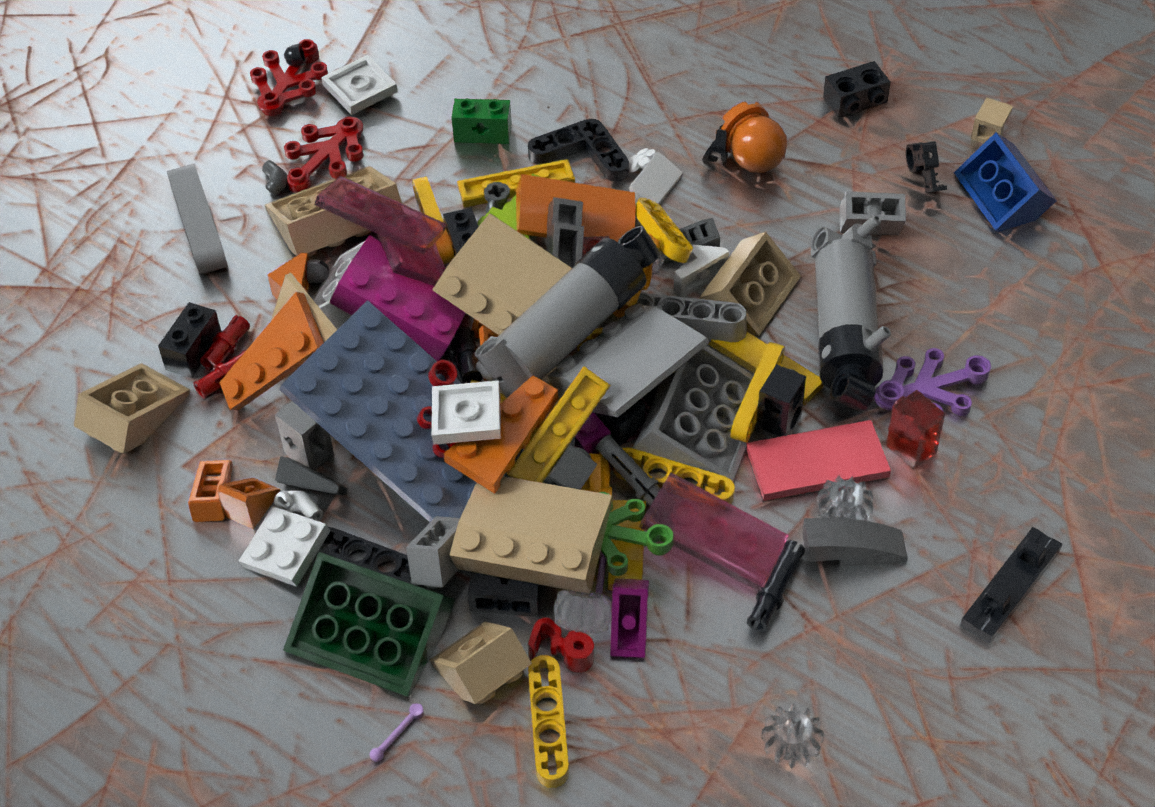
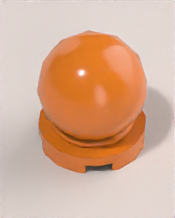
(754, 138)

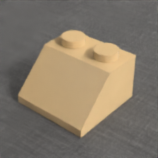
(482, 662)

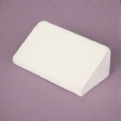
(656, 179)

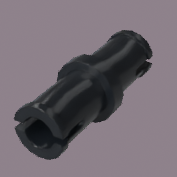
(466, 354)

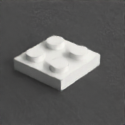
(359, 84)
(466, 412)
(284, 546)

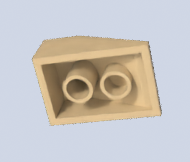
(128, 407)

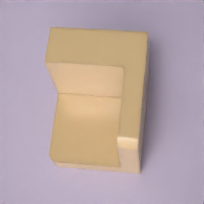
(990, 119)

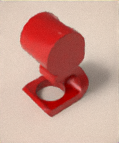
(575, 648)

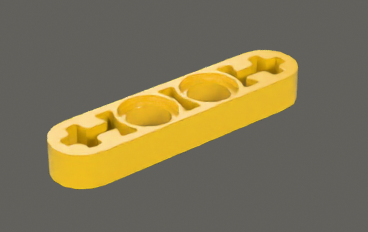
(428, 206)
(661, 226)
(747, 413)
(713, 480)
(547, 720)

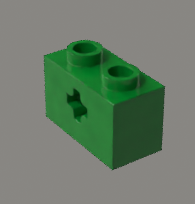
(481, 121)

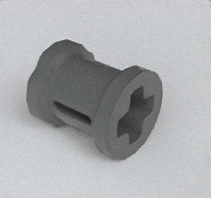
(496, 195)

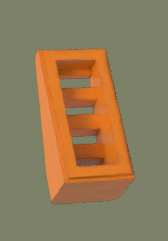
(204, 498)

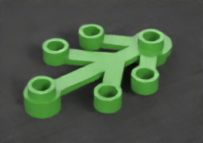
(654, 534)

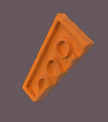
(274, 354)
(520, 414)

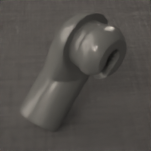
(277, 177)

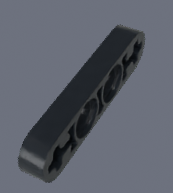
(375, 554)

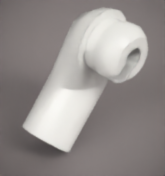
(298, 503)

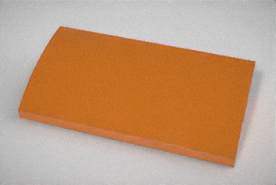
(603, 213)

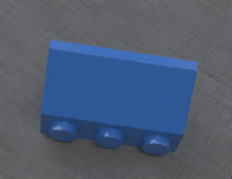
(1004, 184)

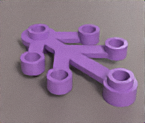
(975, 371)

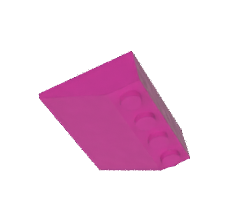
(404, 301)

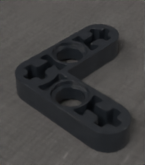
(548, 148)

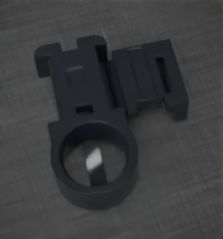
(919, 160)

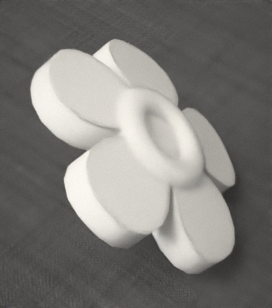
(641, 159)

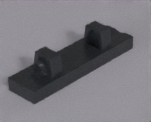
(1011, 585)

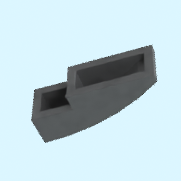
(565, 230)
(852, 542)

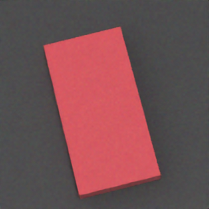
(808, 459)

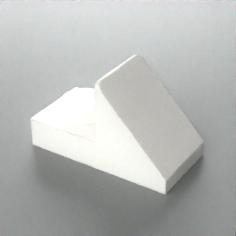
(699, 269)

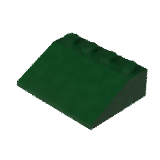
(367, 624)

